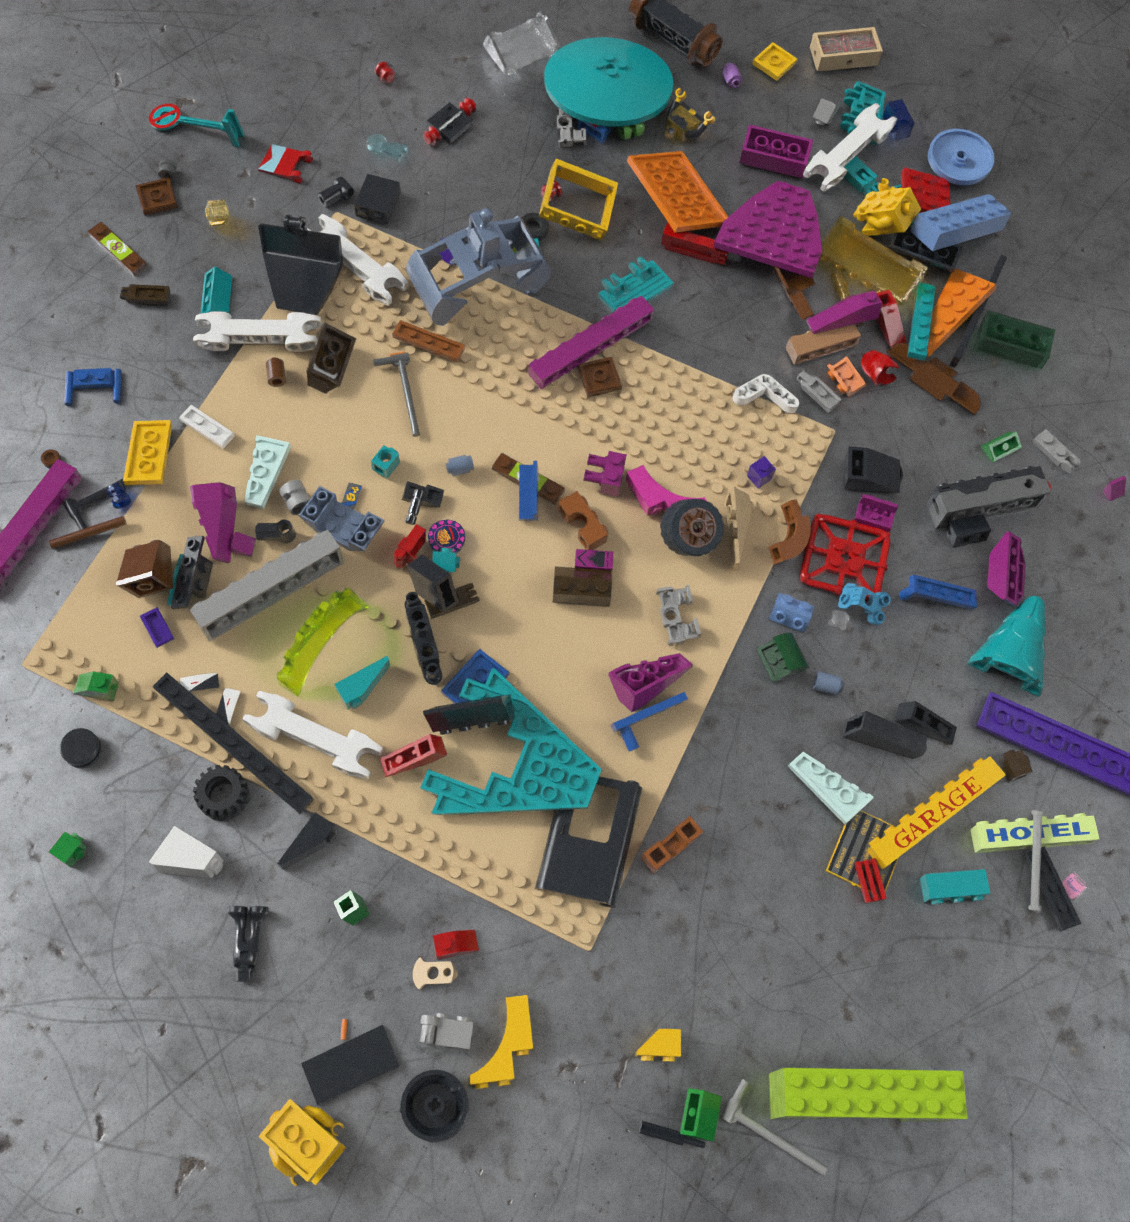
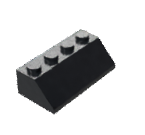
(910, 245)
(470, 713)

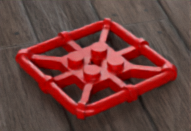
(839, 546)

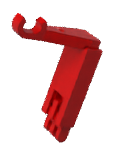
(692, 246)

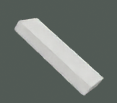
(207, 426)

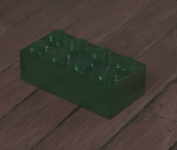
(1015, 339)

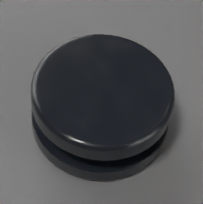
(80, 748)

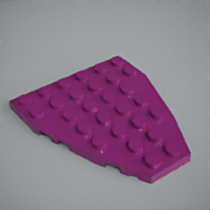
(775, 229)

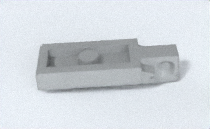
(818, 391)

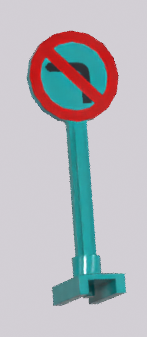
(169, 115)

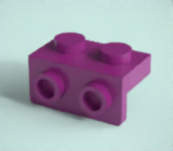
(875, 512)

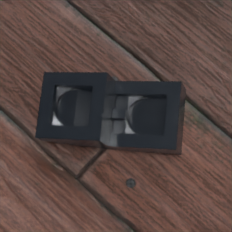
(432, 496)

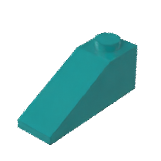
(358, 686)

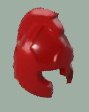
(876, 365)

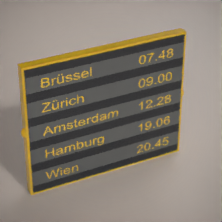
(853, 846)

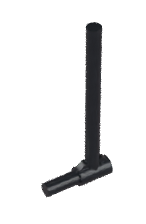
(74, 507)

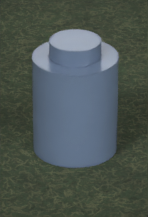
(828, 683)

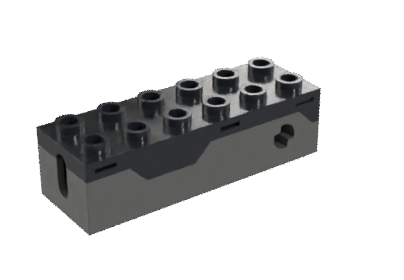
(989, 495)

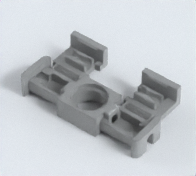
(567, 133)
(670, 602)

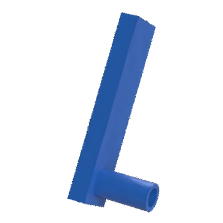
(939, 592)
(624, 724)

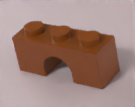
(576, 508)
(671, 846)

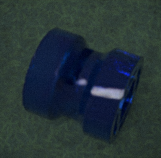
(118, 495)

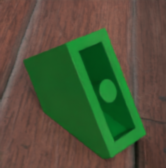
(96, 685)

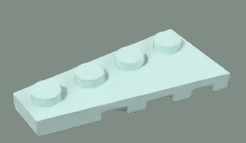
(266, 467)
(836, 793)

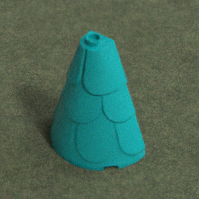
(1018, 646)

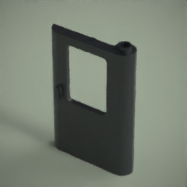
(587, 866)

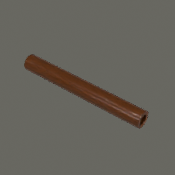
(87, 532)

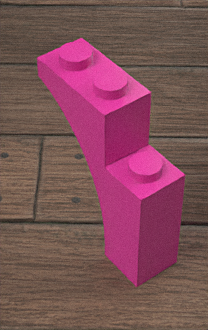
(649, 493)

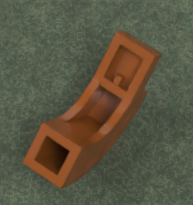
(797, 533)

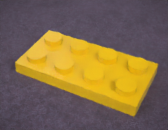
(147, 452)

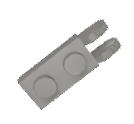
(1056, 451)

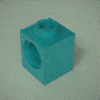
(385, 468)

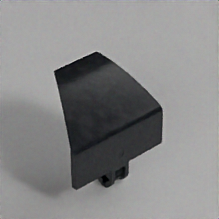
(300, 264)

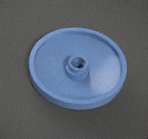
(960, 156)

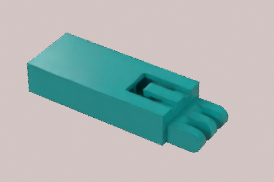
(865, 173)

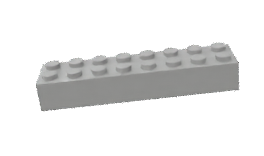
(267, 585)

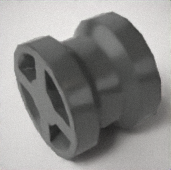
(167, 169)

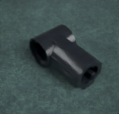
(339, 190)
(274, 531)

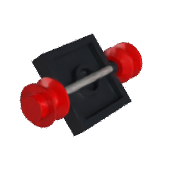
(450, 122)

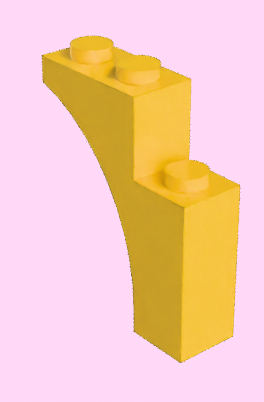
(515, 1040)

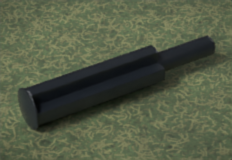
(668, 1134)

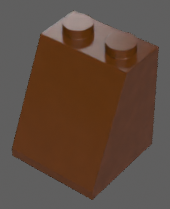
(146, 569)

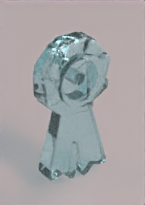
(378, 144)

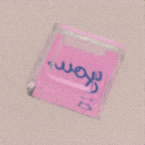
(1074, 885)

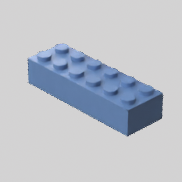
(960, 222)

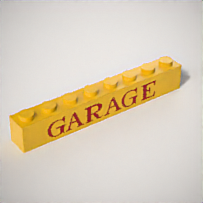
(936, 812)

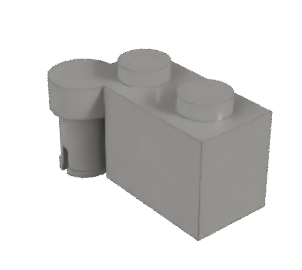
(447, 1032)

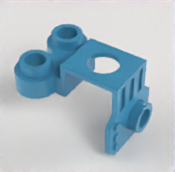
(856, 596)

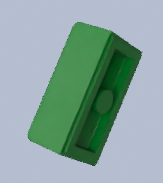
(1002, 446)

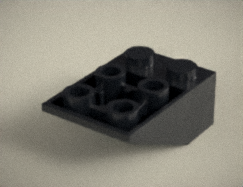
(871, 471)

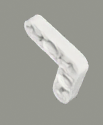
(766, 385)

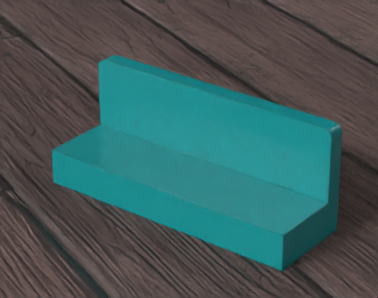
(216, 291)

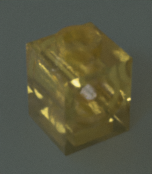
(217, 212)

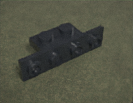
(193, 574)

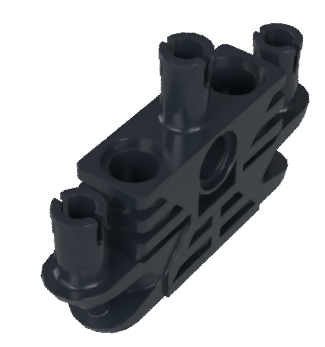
(423, 639)

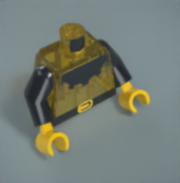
(684, 121)

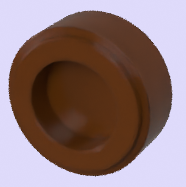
(49, 457)

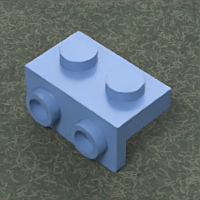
(792, 612)

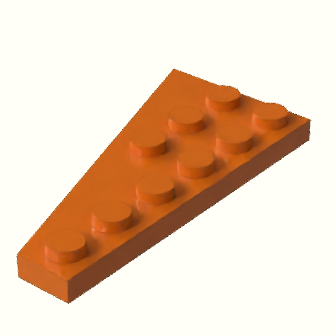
(956, 303)

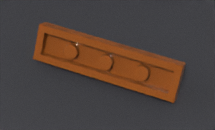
(428, 341)

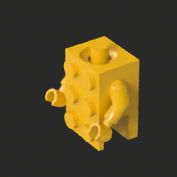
(887, 210)
(301, 1143)

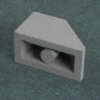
(825, 112)

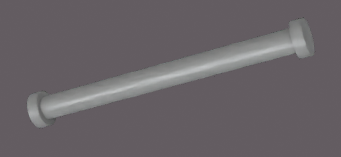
(1036, 860)

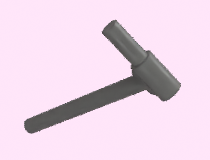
(400, 361)

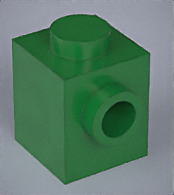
(68, 848)
(351, 907)

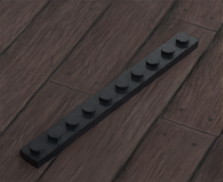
(233, 743)

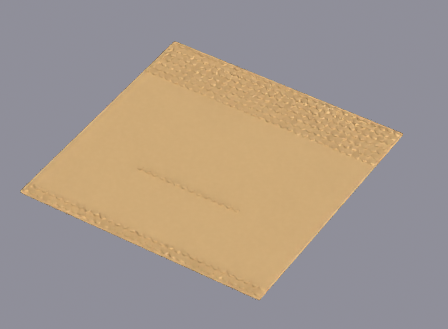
(556, 653)

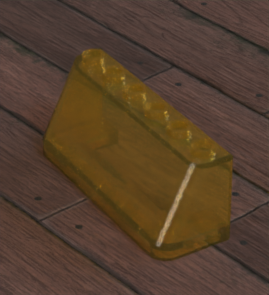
(871, 261)

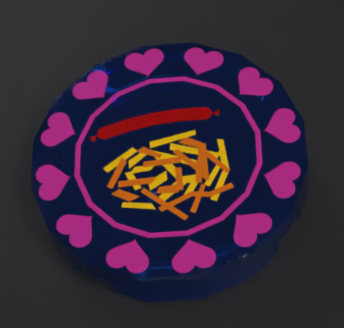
(446, 535)

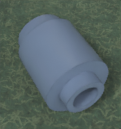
(459, 465)

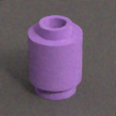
(732, 75)

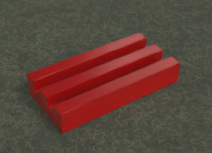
(882, 896)

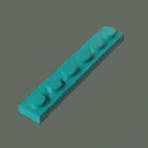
(921, 321)

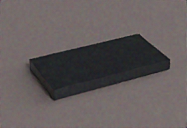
(350, 1065)

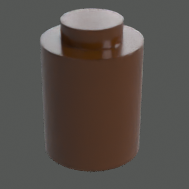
(275, 372)

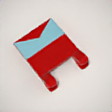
(282, 162)

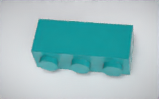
(955, 886)

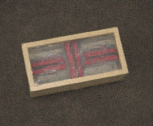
(845, 49)

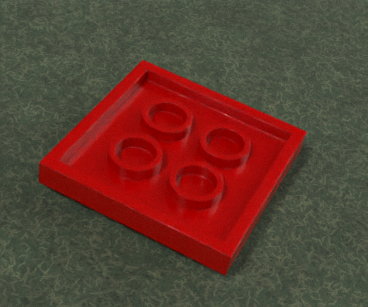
(928, 189)

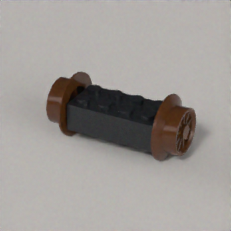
(678, 29)

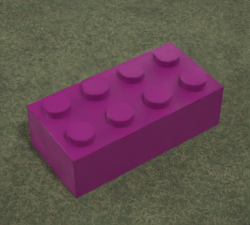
(776, 151)

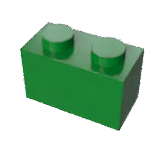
(700, 1115)

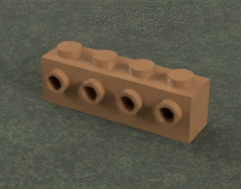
(812, 346)

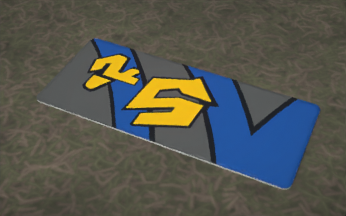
(351, 495)

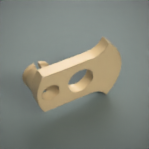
(421, 973)

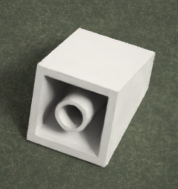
(186, 856)

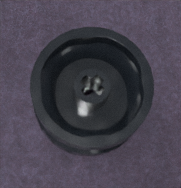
(417, 1103)

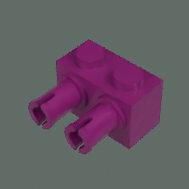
(613, 471)

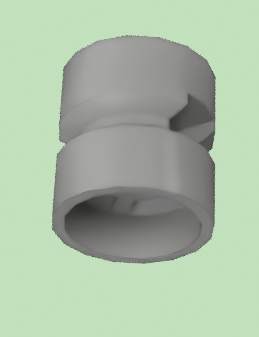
(295, 496)

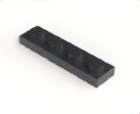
(1055, 893)

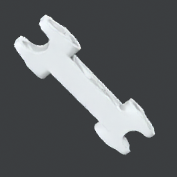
(832, 164)
(376, 277)
(247, 331)
(344, 749)

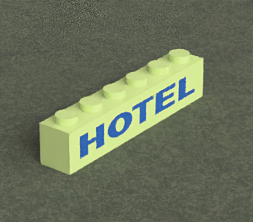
(1019, 834)

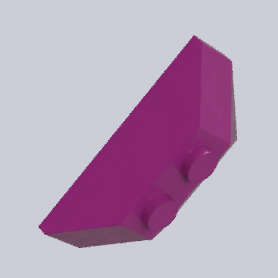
(1007, 569)

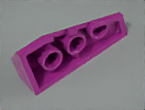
(846, 312)
(217, 511)
(643, 682)

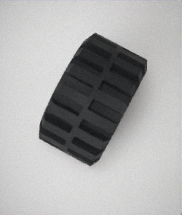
(211, 780)

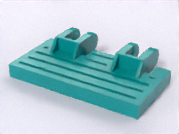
(859, 99)
(648, 283)

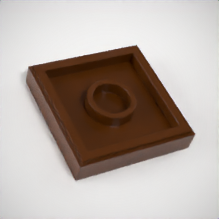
(156, 196)
(599, 377)

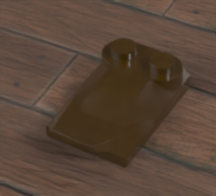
(329, 358)

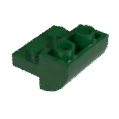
(782, 657)

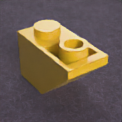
(662, 1044)

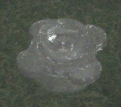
(839, 615)

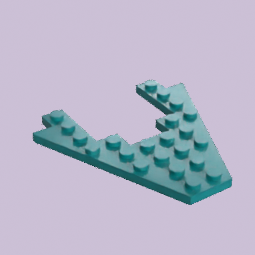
(547, 776)

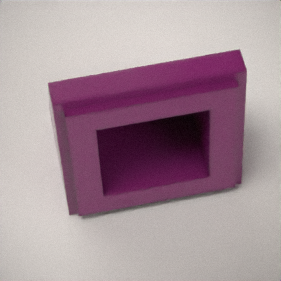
(1115, 488)
(242, 544)

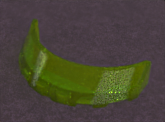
(315, 635)

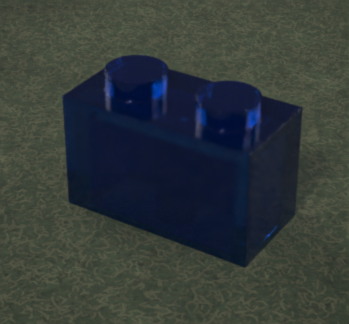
(904, 120)

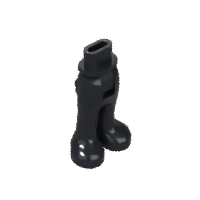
(246, 953)

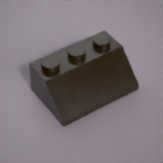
(582, 586)

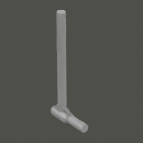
(733, 1113)

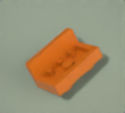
(846, 376)

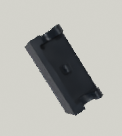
(968, 530)

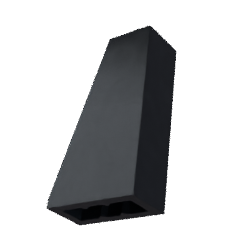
(884, 735)

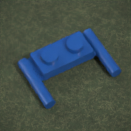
(93, 379)

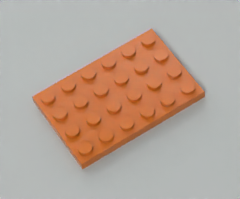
(678, 191)

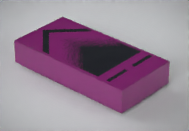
(594, 559)

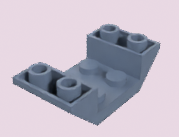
(346, 525)

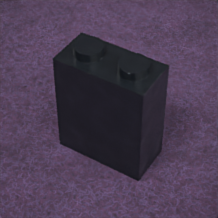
(377, 199)
(433, 583)

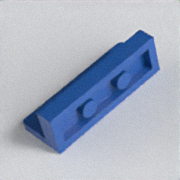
(528, 492)

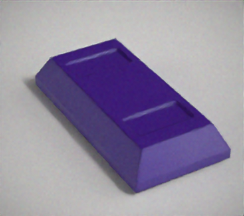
(157, 627)

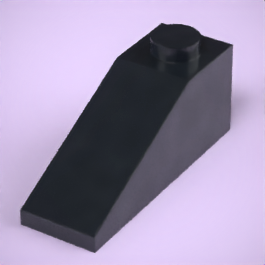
(925, 722)
(312, 838)

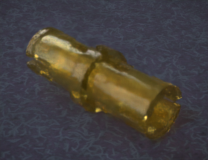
(840, 284)

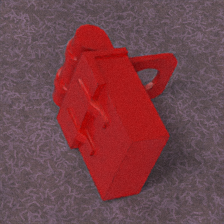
(409, 547)

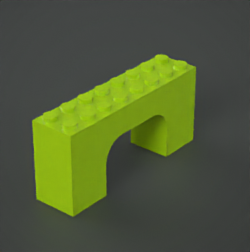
(867, 1094)

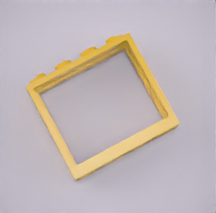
(585, 179)

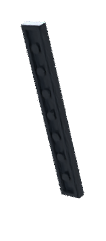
(976, 315)

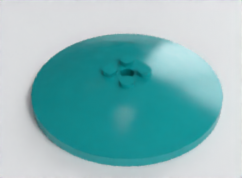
(608, 81)

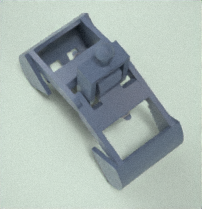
(490, 245)

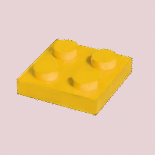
(774, 61)

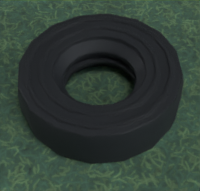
(543, 223)

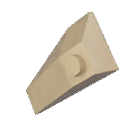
(738, 513)

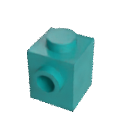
(446, 559)

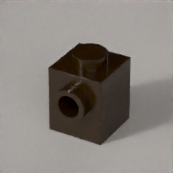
(1015, 765)

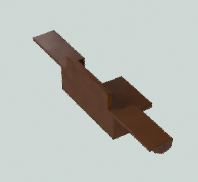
(793, 285)
(937, 378)

